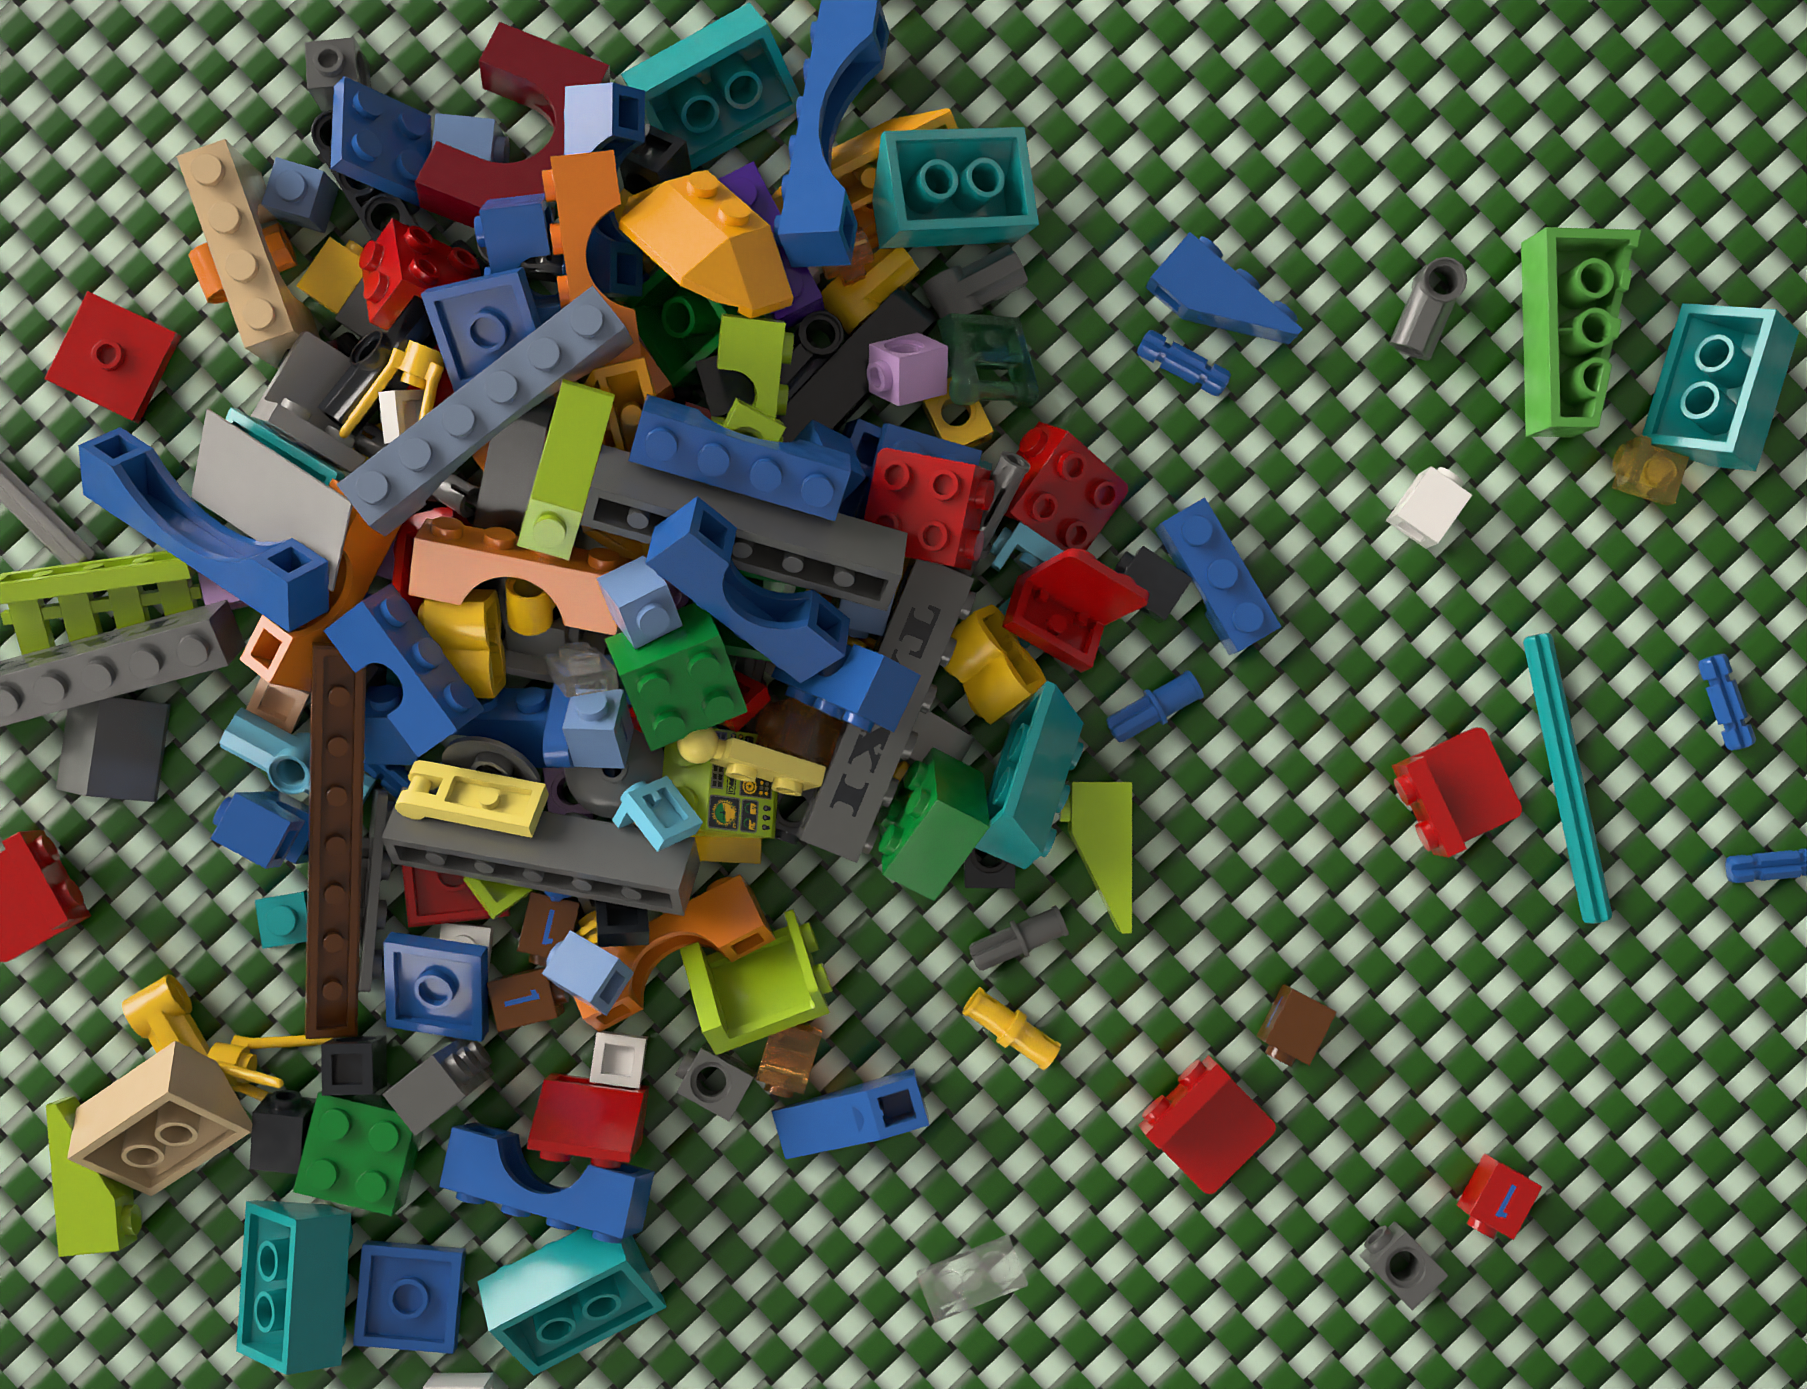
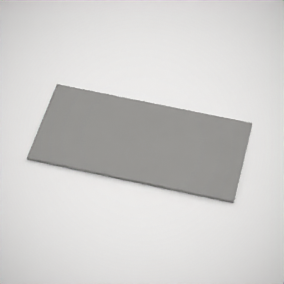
(268, 493)

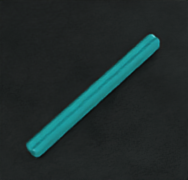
(1567, 778)

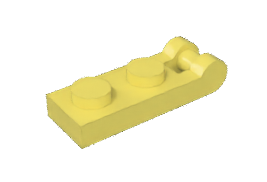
(473, 798)

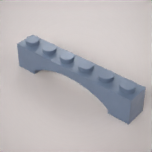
(419, 460)

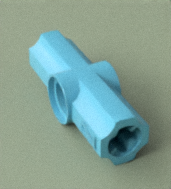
(275, 752)

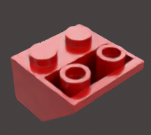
(588, 1121)

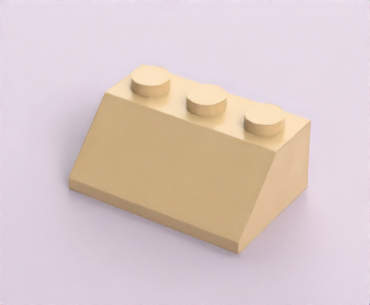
(159, 1121)

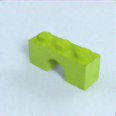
(757, 350)

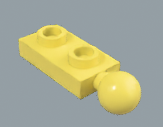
(747, 761)

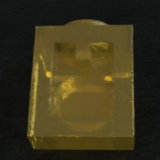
(1648, 471)

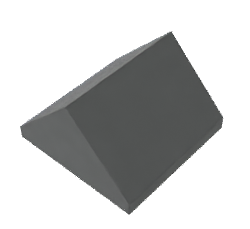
(114, 749)

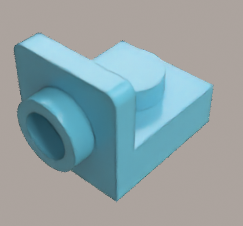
(1031, 544)
(658, 812)

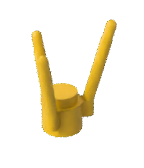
(420, 368)
(240, 1065)

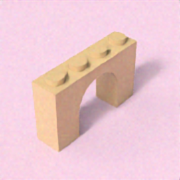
(229, 208)

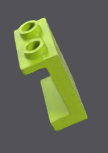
(760, 991)

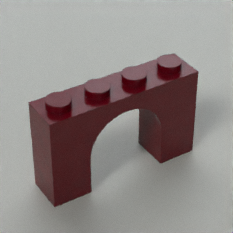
(529, 74)

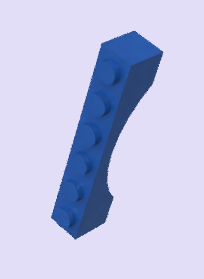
(846, 54)
(134, 485)

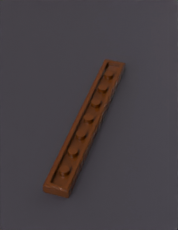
(334, 844)

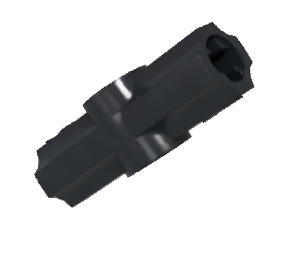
(370, 359)

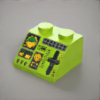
(721, 802)

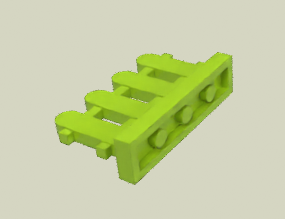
(75, 586)

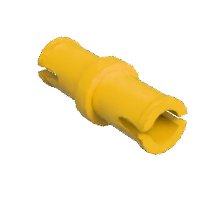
(1011, 1028)

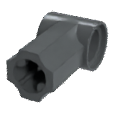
(976, 285)
(1427, 310)

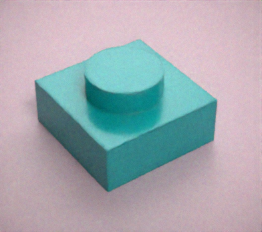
(282, 919)

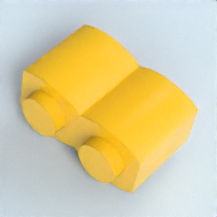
(470, 638)
(992, 665)

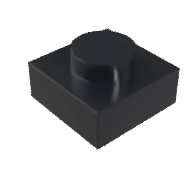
(621, 925)

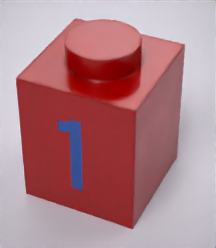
(1498, 1198)

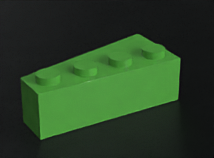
(1569, 324)

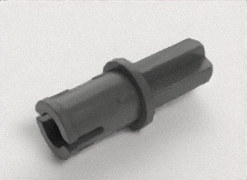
(1018, 939)

